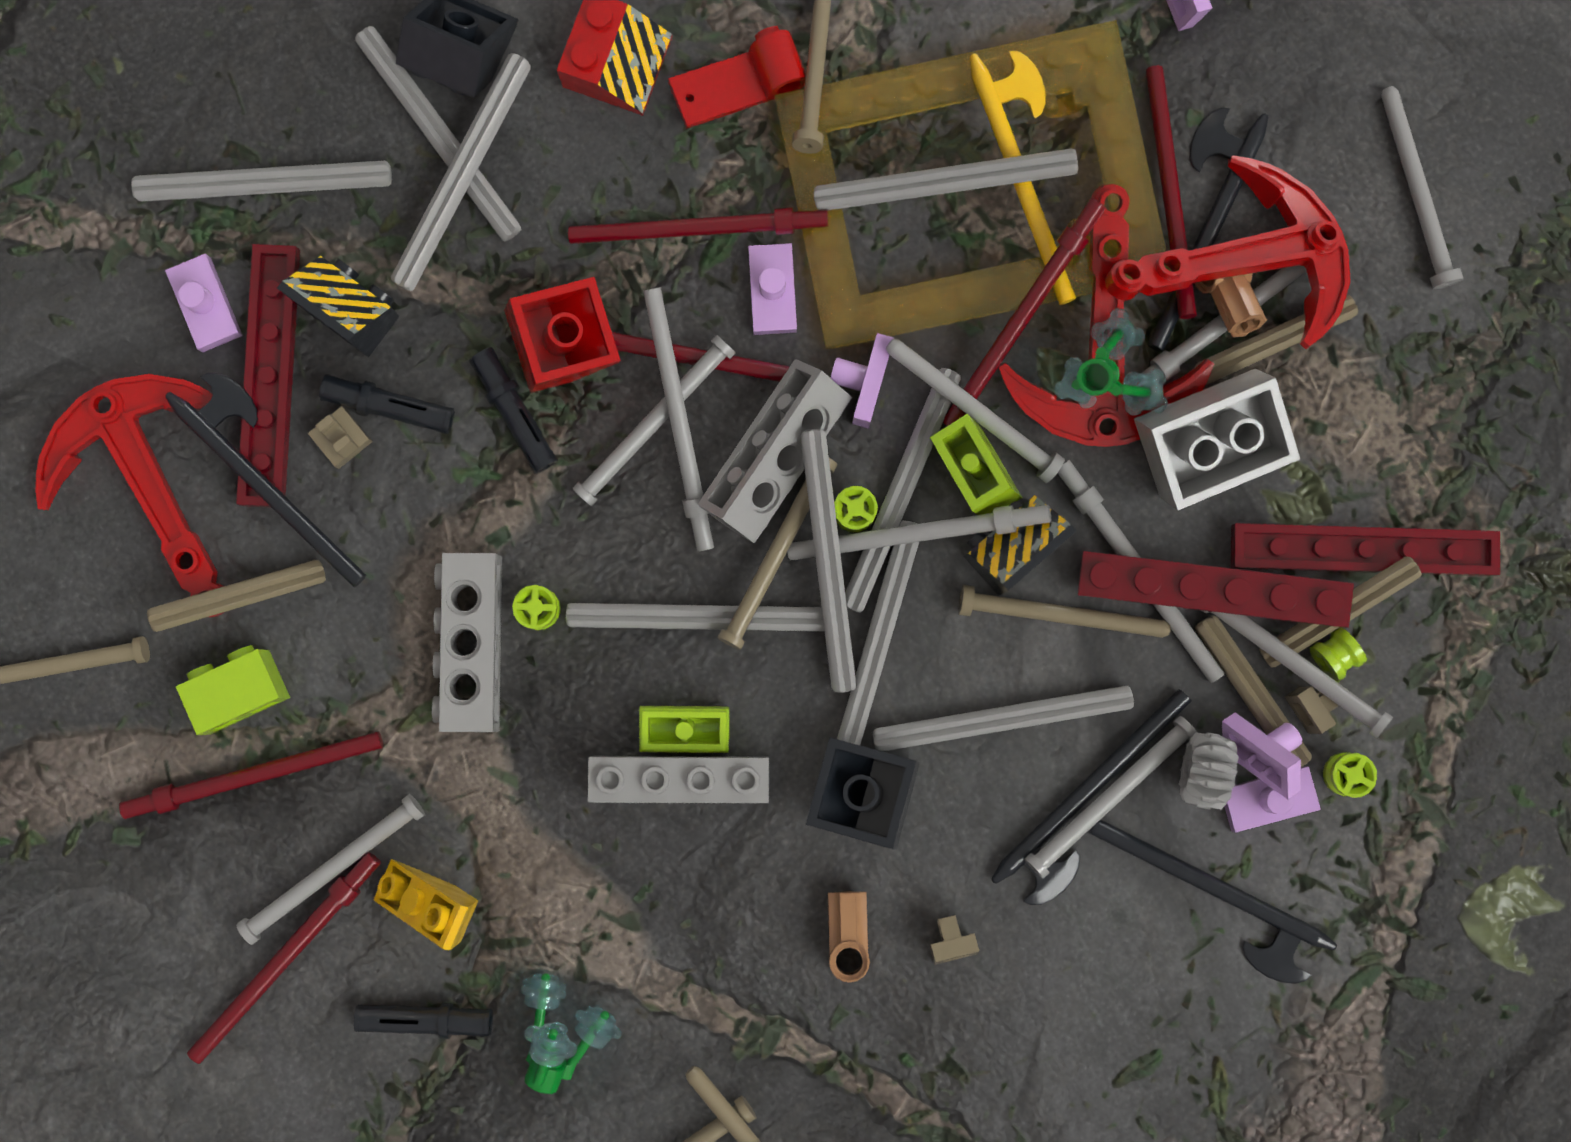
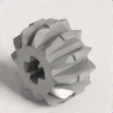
(1208, 771)

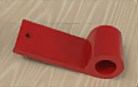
(740, 81)

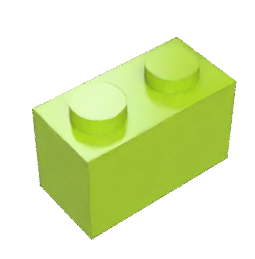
(975, 466)
(232, 690)

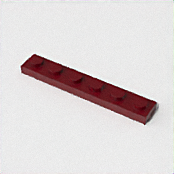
(269, 367)
(1364, 549)
(1216, 589)

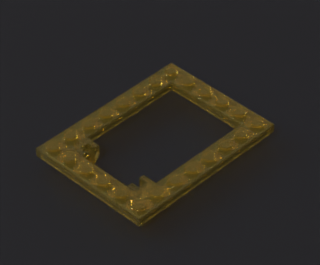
(1076, 61)

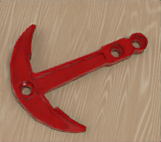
(1295, 245)
(1067, 417)
(130, 449)

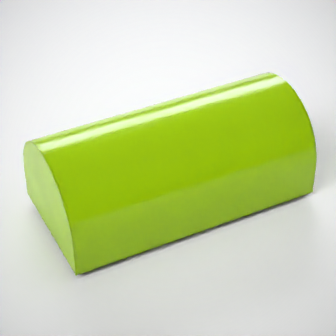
(684, 729)

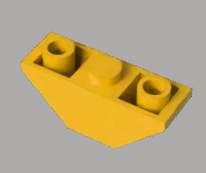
(426, 903)

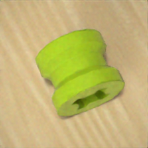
(854, 498)
(528, 607)
(1338, 654)
(1359, 777)

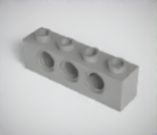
(771, 451)
(482, 710)
(678, 779)

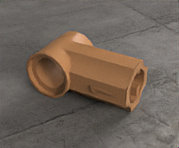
(1235, 303)
(848, 930)

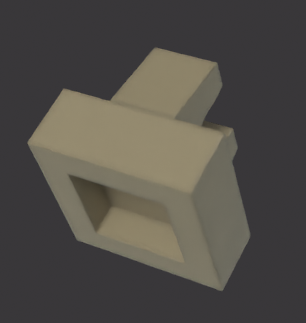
(339, 437)
(1312, 709)
(952, 944)

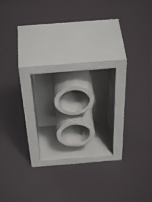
(1217, 438)

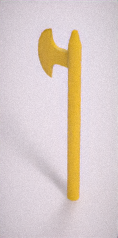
(1028, 86)

